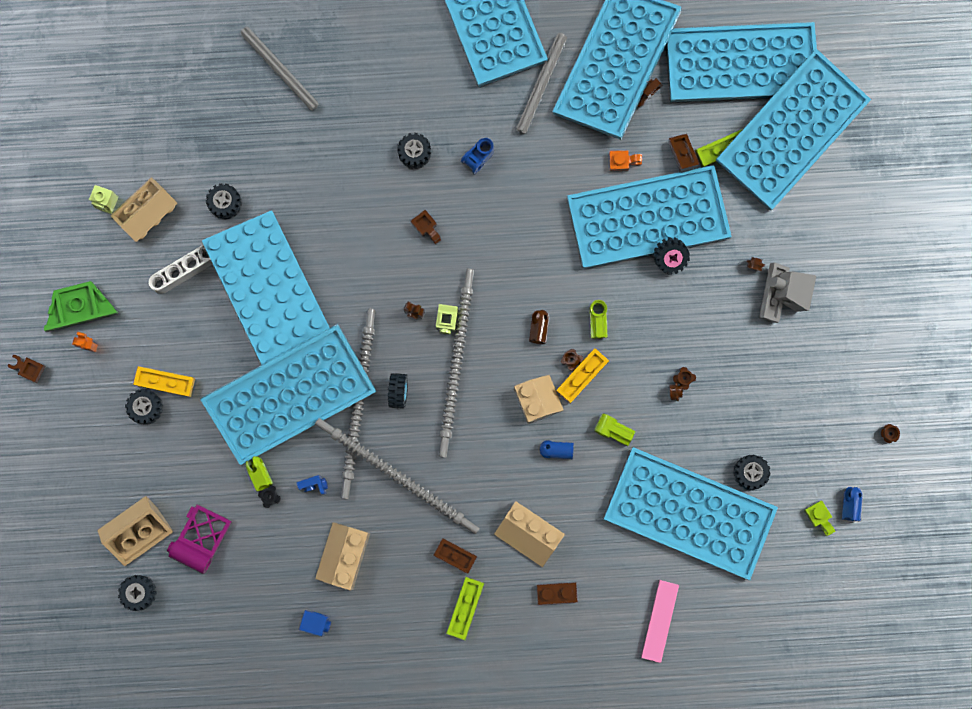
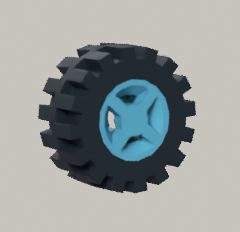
(397, 390)

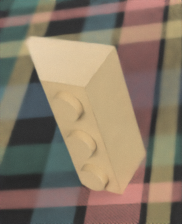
(144, 210)
(134, 531)
(529, 534)
(342, 556)

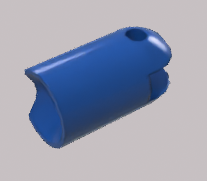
(556, 450)
(852, 504)

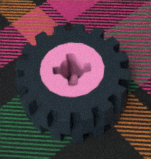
(671, 248)

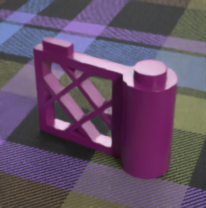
(188, 551)

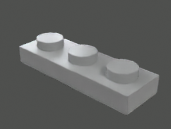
(770, 306)

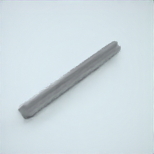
(279, 68)
(541, 83)

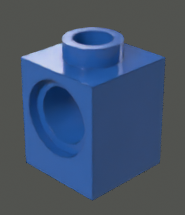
(315, 623)

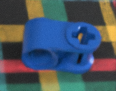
(475, 157)

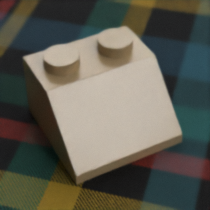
(538, 398)

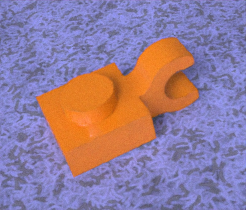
(621, 160)
(84, 342)

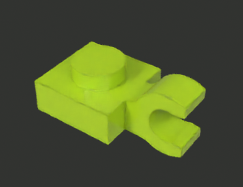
(819, 515)

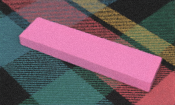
(660, 621)

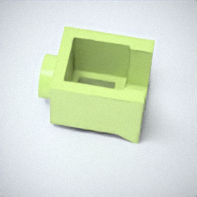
(103, 199)
(446, 328)

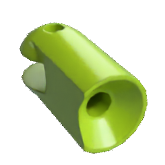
(259, 476)

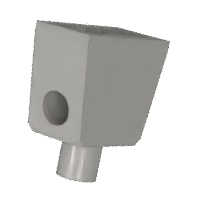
(794, 289)

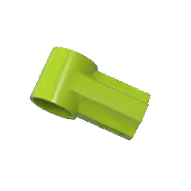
(598, 322)
(610, 428)

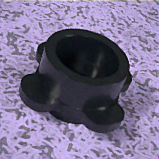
(263, 494)

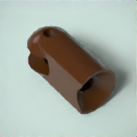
(539, 327)

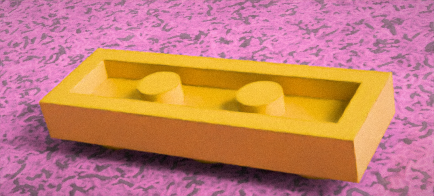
(582, 375)
(164, 381)

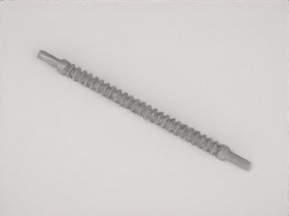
(336, 434)
(446, 434)
(347, 476)

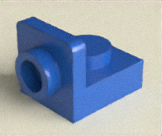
(310, 483)

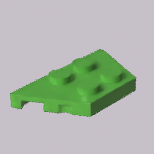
(77, 305)

